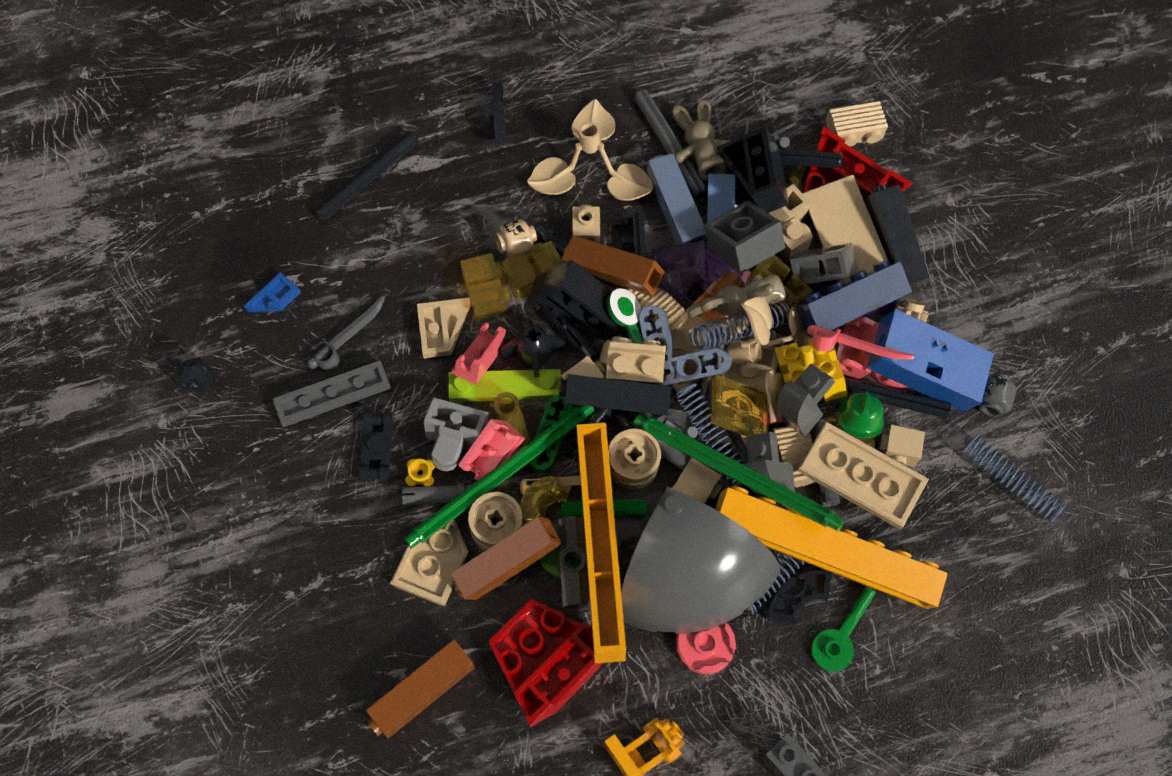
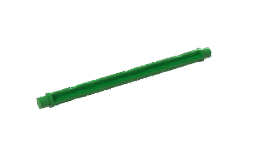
(740, 473)
(498, 475)

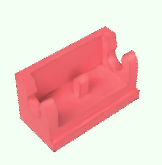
(479, 355)
(851, 359)
(491, 448)

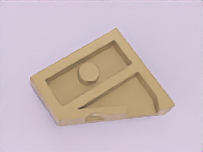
(441, 325)

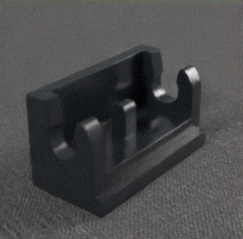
(630, 232)

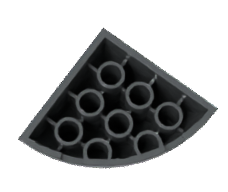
(693, 569)

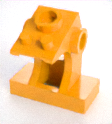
(664, 734)

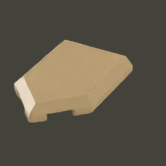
(429, 565)

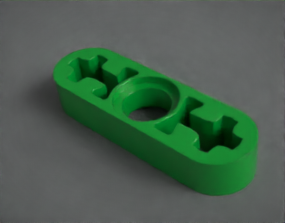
(551, 455)

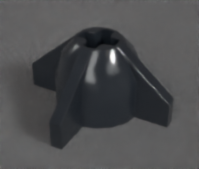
(533, 347)

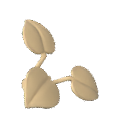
(590, 128)
(749, 351)

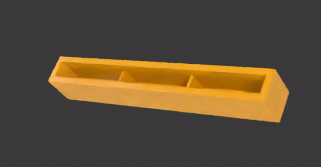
(601, 544)
(833, 550)

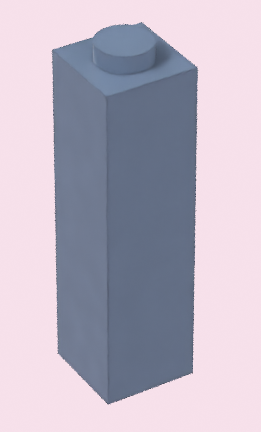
(675, 200)

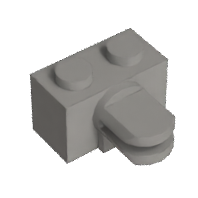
(453, 429)

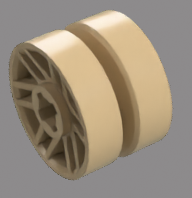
(647, 455)
(486, 511)

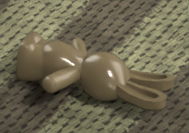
(700, 137)
(730, 297)

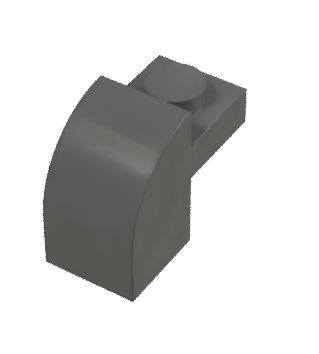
(799, 399)
(764, 459)

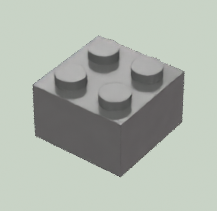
(744, 236)

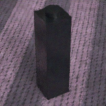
(896, 231)
(615, 394)

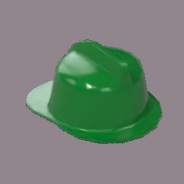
(861, 415)

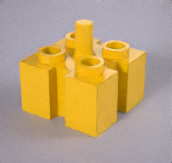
(795, 360)

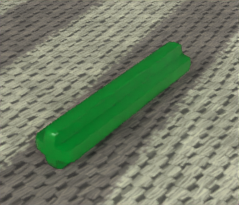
(622, 508)

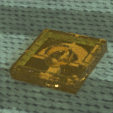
(738, 407)

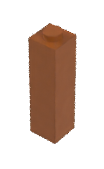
(615, 265)
(506, 558)
(419, 690)

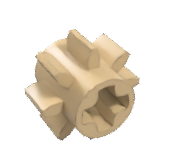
(913, 308)

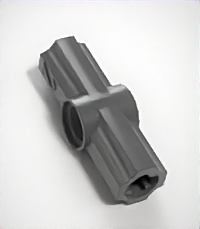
(573, 581)

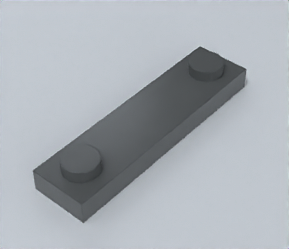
(331, 393)

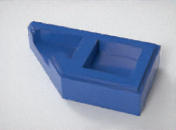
(273, 296)

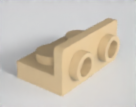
(636, 361)

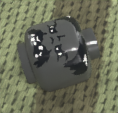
(998, 395)

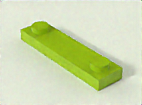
(518, 382)

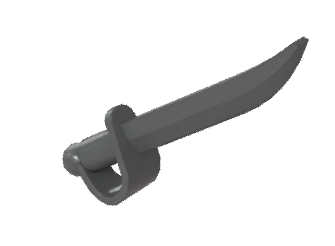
(331, 346)

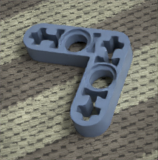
(676, 364)

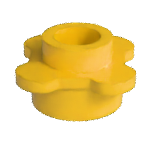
(414, 467)

